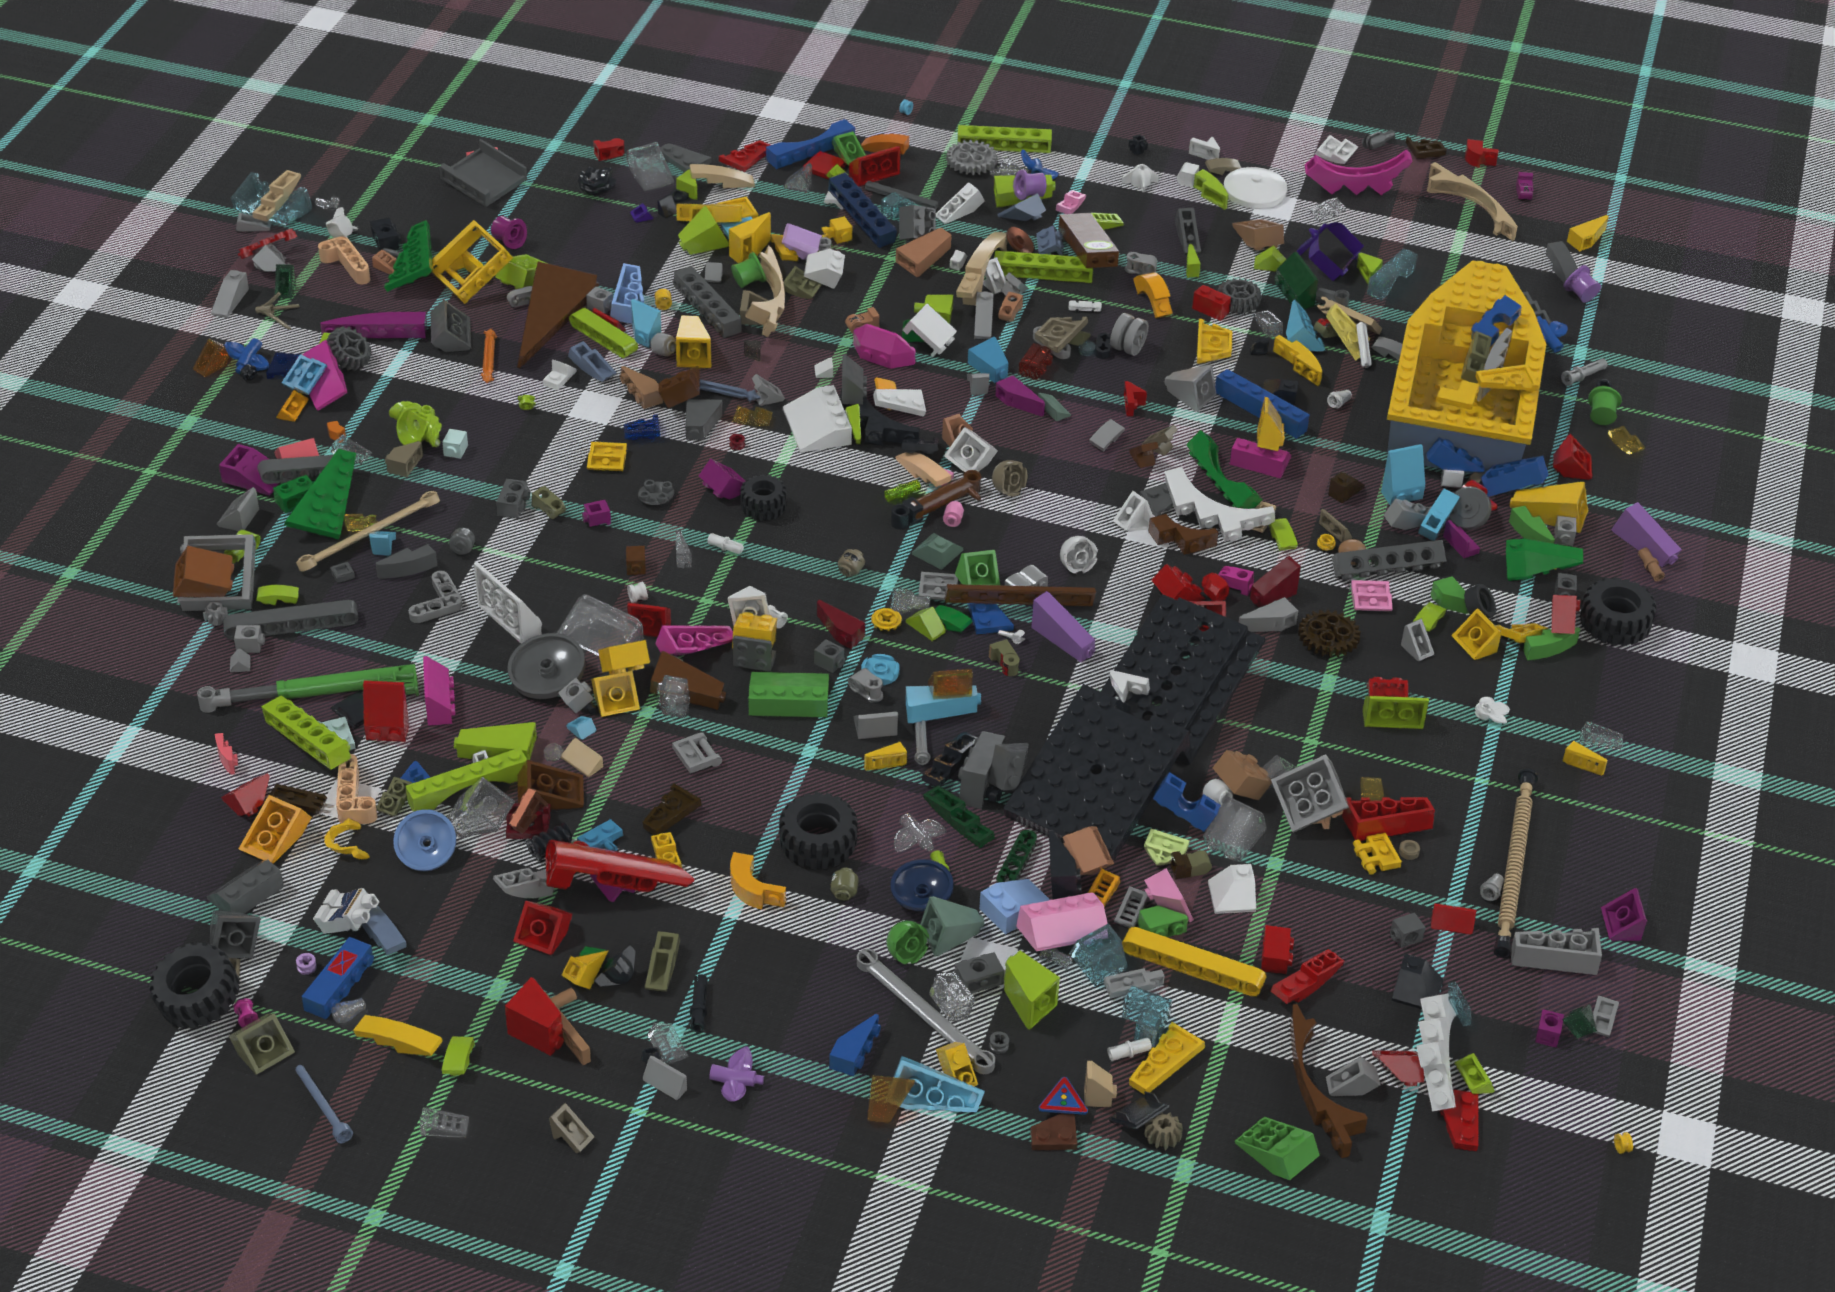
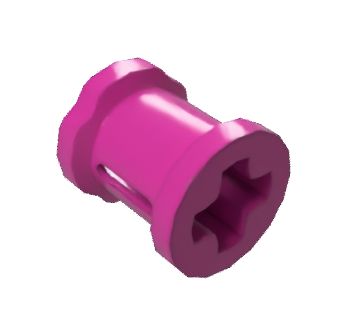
(245, 1012)

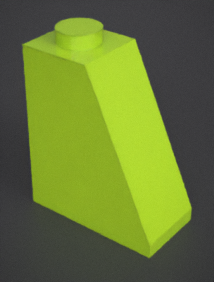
(702, 234)

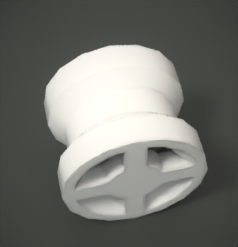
(637, 592)

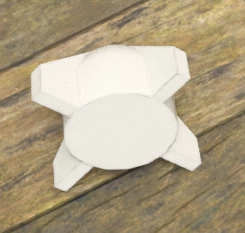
(1140, 177)
(340, 225)

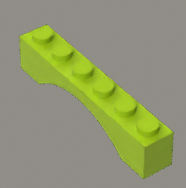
(432, 791)

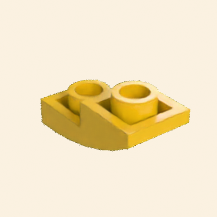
(665, 848)

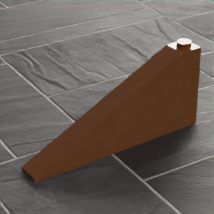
(553, 298)

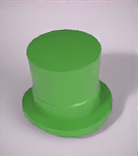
(748, 271)
(1604, 404)

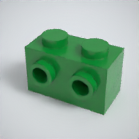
(290, 493)

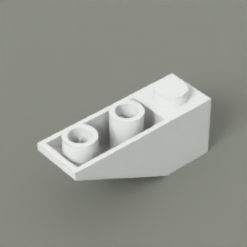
(962, 204)

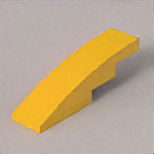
(398, 1034)

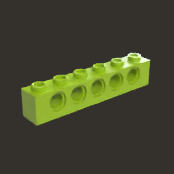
(1008, 138)
(1044, 266)
(306, 732)

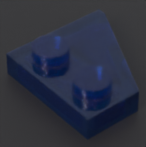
(642, 428)

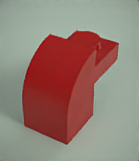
(1477, 155)

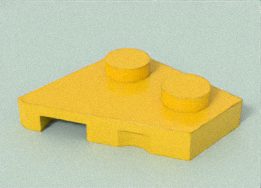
(784, 252)
(1520, 631)

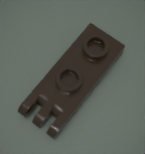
(306, 800)

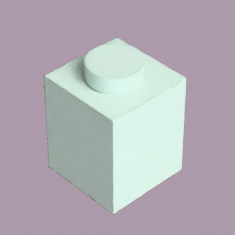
(455, 443)

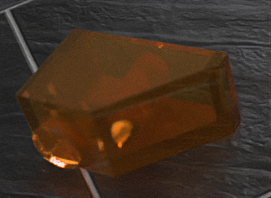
(211, 358)

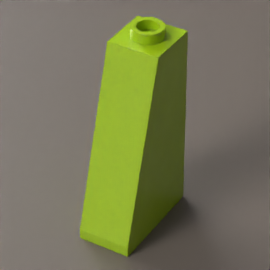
(1005, 193)
(496, 740)

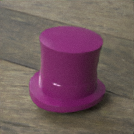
(511, 232)

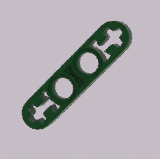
(1019, 861)

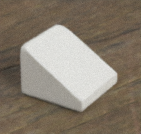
(824, 369)

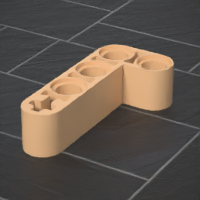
(344, 251)
(347, 800)

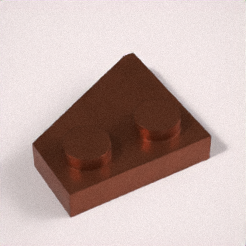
(525, 814)
(1055, 1133)

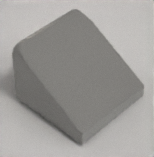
(713, 272)

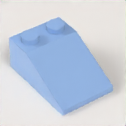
(1003, 902)

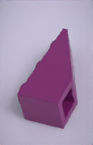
(1017, 395)

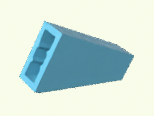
(922, 706)

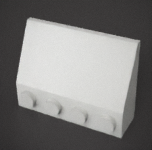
(818, 420)
(505, 606)

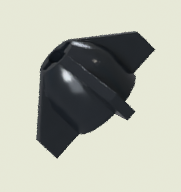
(618, 968)

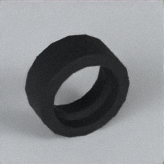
(1481, 598)

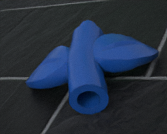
(1036, 165)
(1551, 332)
(247, 355)

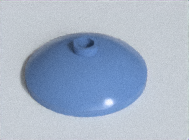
(415, 831)

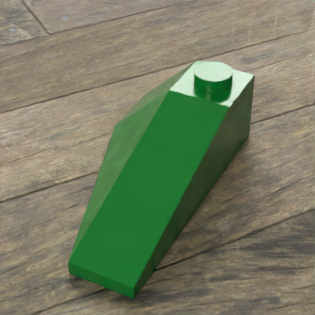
(1532, 557)

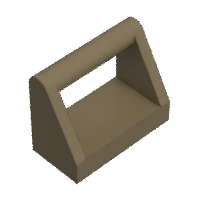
(747, 299)

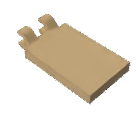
(1357, 317)

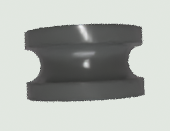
(999, 1048)

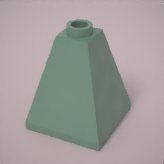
(949, 924)

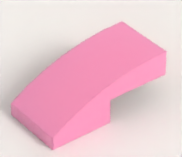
(1071, 202)

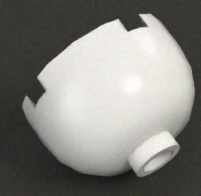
(1078, 554)

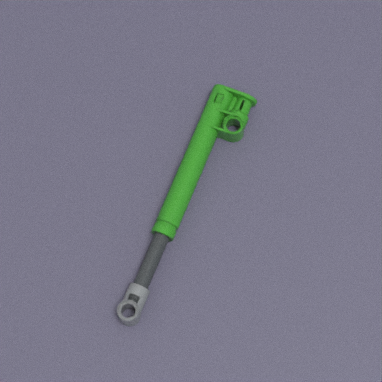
(210, 698)

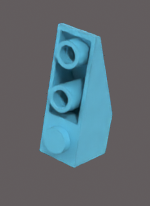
(1438, 515)

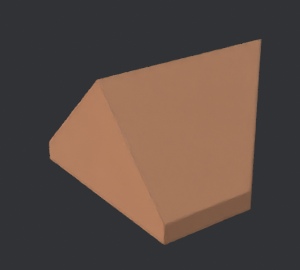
(952, 428)

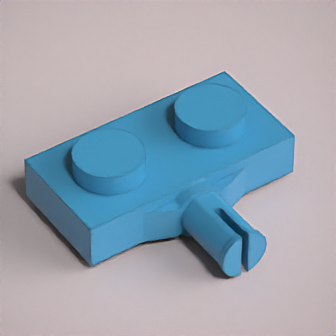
(602, 836)

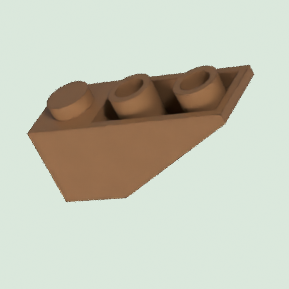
(642, 387)

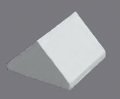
(748, 600)

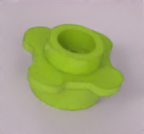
(526, 402)

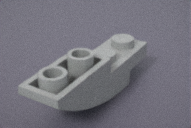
(524, 883)

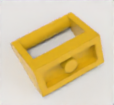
(465, 261)

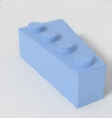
(627, 288)

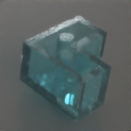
(1148, 1011)

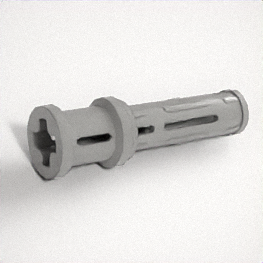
(1580, 373)

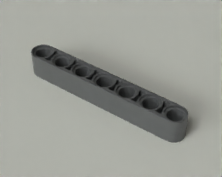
(295, 618)

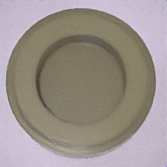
(1409, 849)

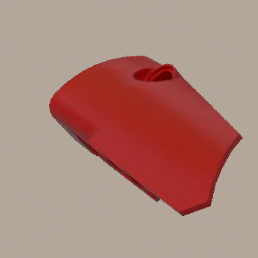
(610, 867)

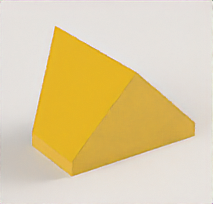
(584, 969)

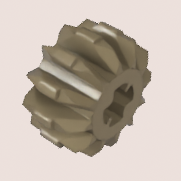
(1163, 1130)

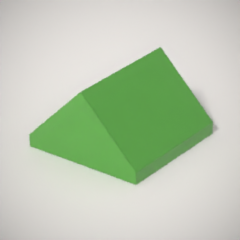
(978, 568)

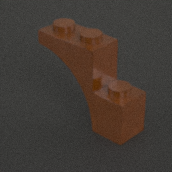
(1187, 539)

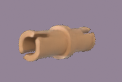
(1651, 564)

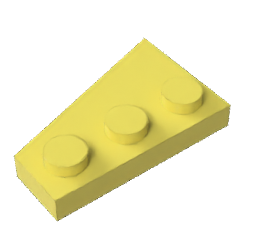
(1345, 329)

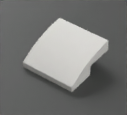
(1336, 151)

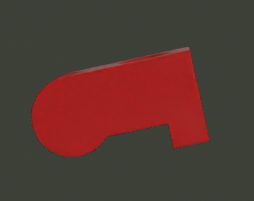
(608, 149)

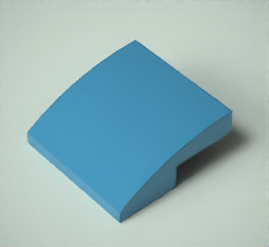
(304, 374)

